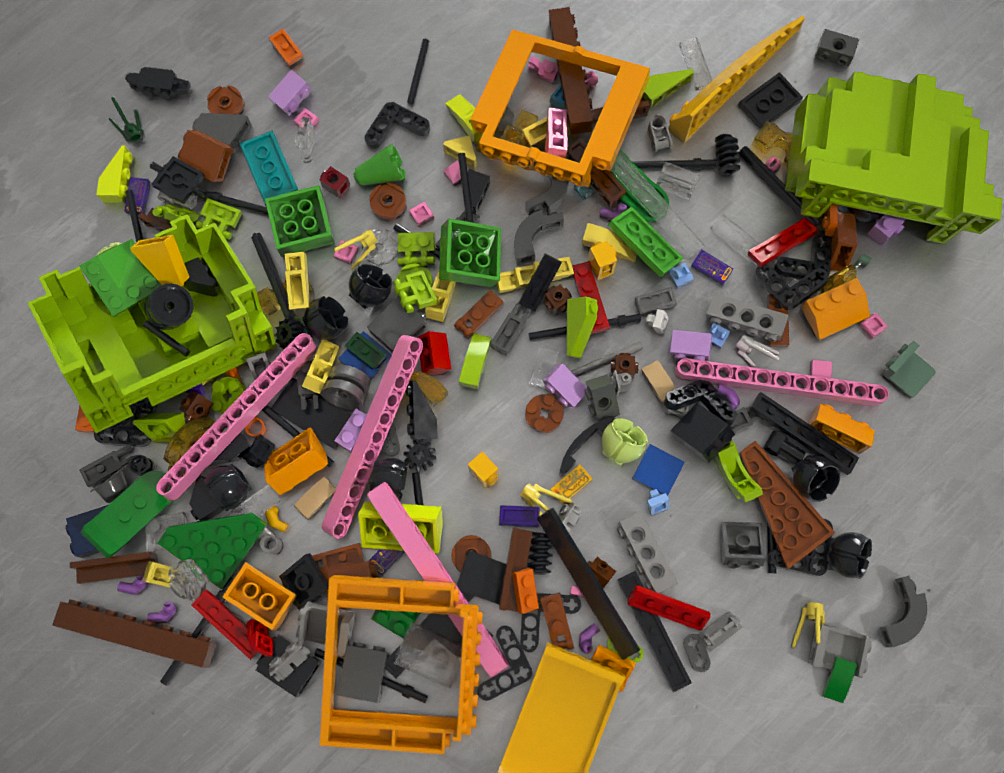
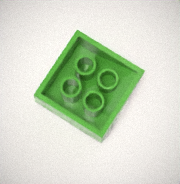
(299, 220)
(470, 253)
(119, 278)

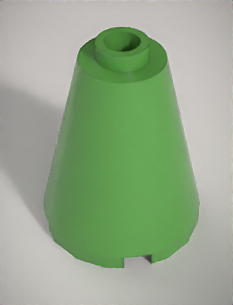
(381, 168)

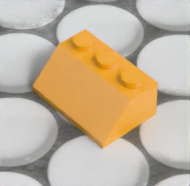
(837, 309)
(842, 429)
(295, 461)
(260, 597)

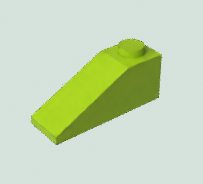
(665, 84)
(580, 323)

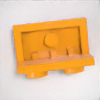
(613, 660)

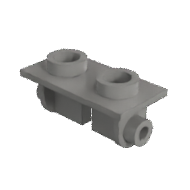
(621, 382)
(569, 514)
(720, 630)
(281, 665)

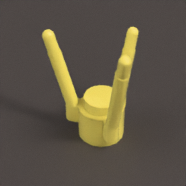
(366, 239)
(532, 495)
(815, 613)

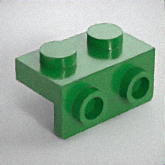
(395, 620)

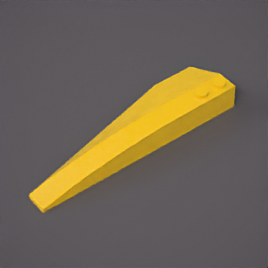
(729, 81)

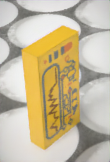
(572, 483)

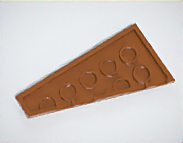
(790, 516)

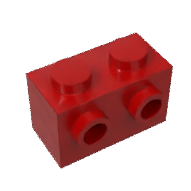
(435, 353)

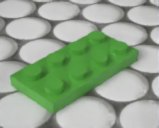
(645, 241)

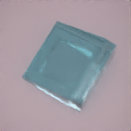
(584, 192)

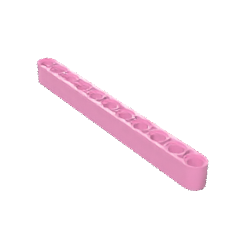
(828, 384)
(229, 420)
(372, 436)
(430, 567)

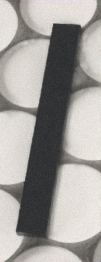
(588, 584)

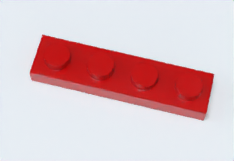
(782, 242)
(587, 287)
(668, 608)
(224, 621)

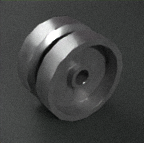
(346, 387)

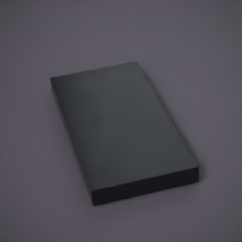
(325, 420)

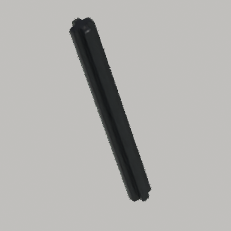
(792, 200)
(273, 275)

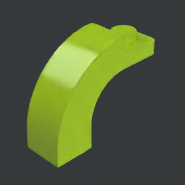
(735, 474)

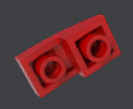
(258, 638)

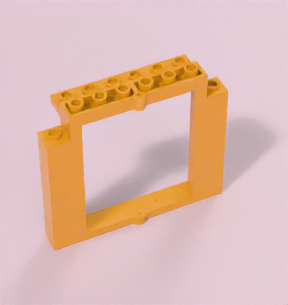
(609, 129)
(389, 729)

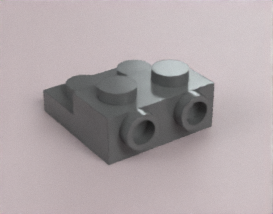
(742, 544)

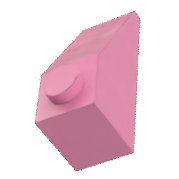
(556, 132)

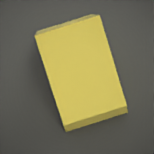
(461, 145)
(157, 574)

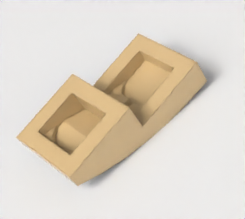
(658, 379)
(315, 498)

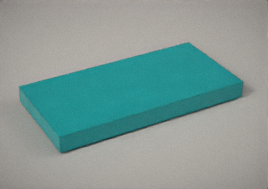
(268, 165)

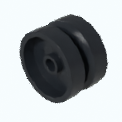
(177, 314)

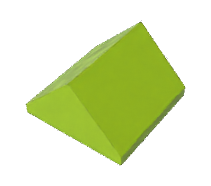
(160, 426)

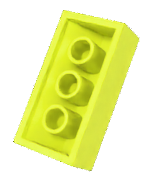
(377, 535)

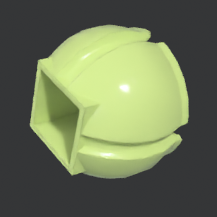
(623, 441)

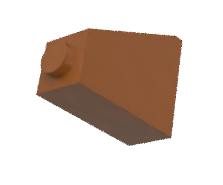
(843, 241)

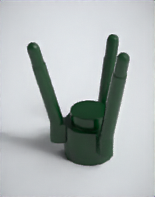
(131, 132)

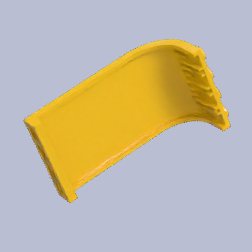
(562, 715)

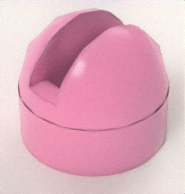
(592, 79)
(776, 167)

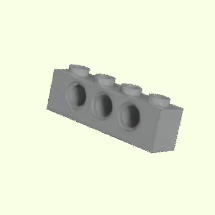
(758, 314)
(638, 523)

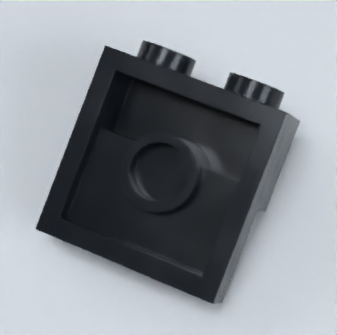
(305, 581)

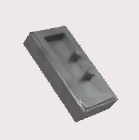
(655, 300)

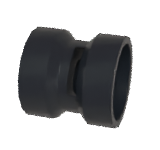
(139, 462)

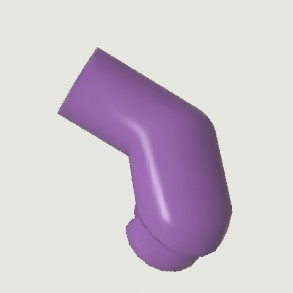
(611, 214)
(731, 395)
(133, 588)
(165, 614)
(585, 638)

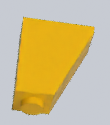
(162, 259)

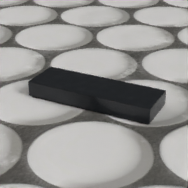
(540, 282)

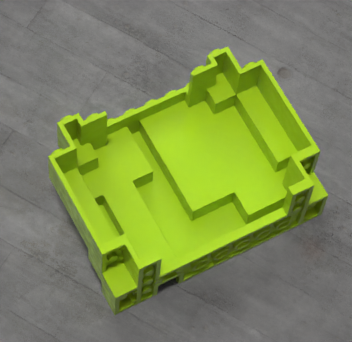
(893, 154)
(121, 362)

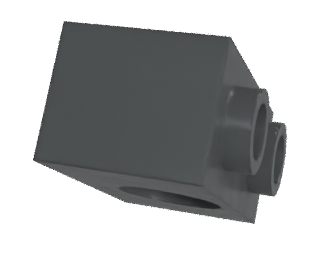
(833, 40)
(602, 388)

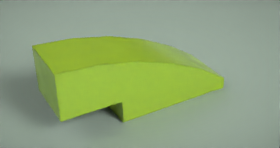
(475, 361)

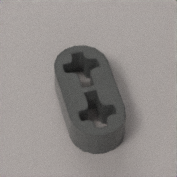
(394, 439)
(701, 650)

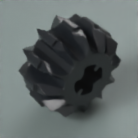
(288, 331)
(424, 460)

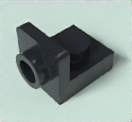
(259, 451)

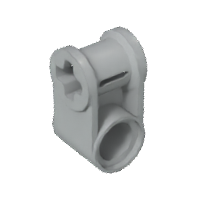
(661, 136)

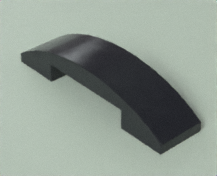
(568, 461)

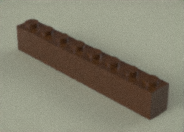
(571, 75)
(135, 634)

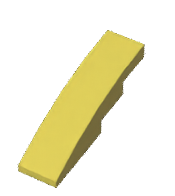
(521, 276)

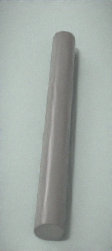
(606, 359)

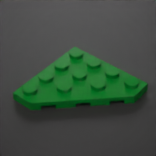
(214, 544)

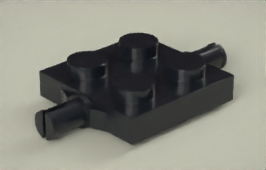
(178, 180)

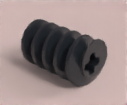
(727, 154)
(540, 554)

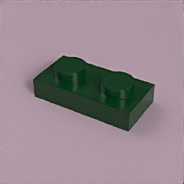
(365, 350)

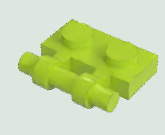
(173, 212)
(219, 213)
(416, 242)
(420, 289)

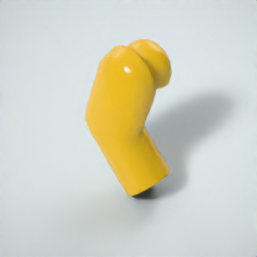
(273, 521)

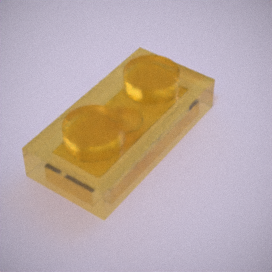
(840, 277)

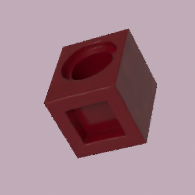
(337, 188)

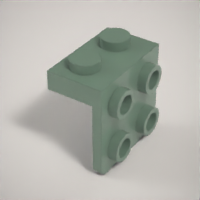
(908, 370)

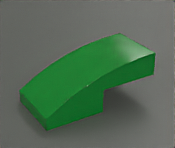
(840, 680)

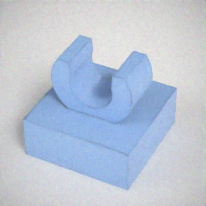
(680, 275)
(719, 335)
(657, 502)

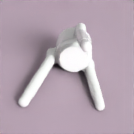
(747, 344)

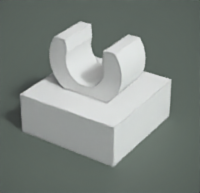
(658, 322)

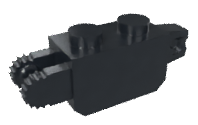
(158, 83)

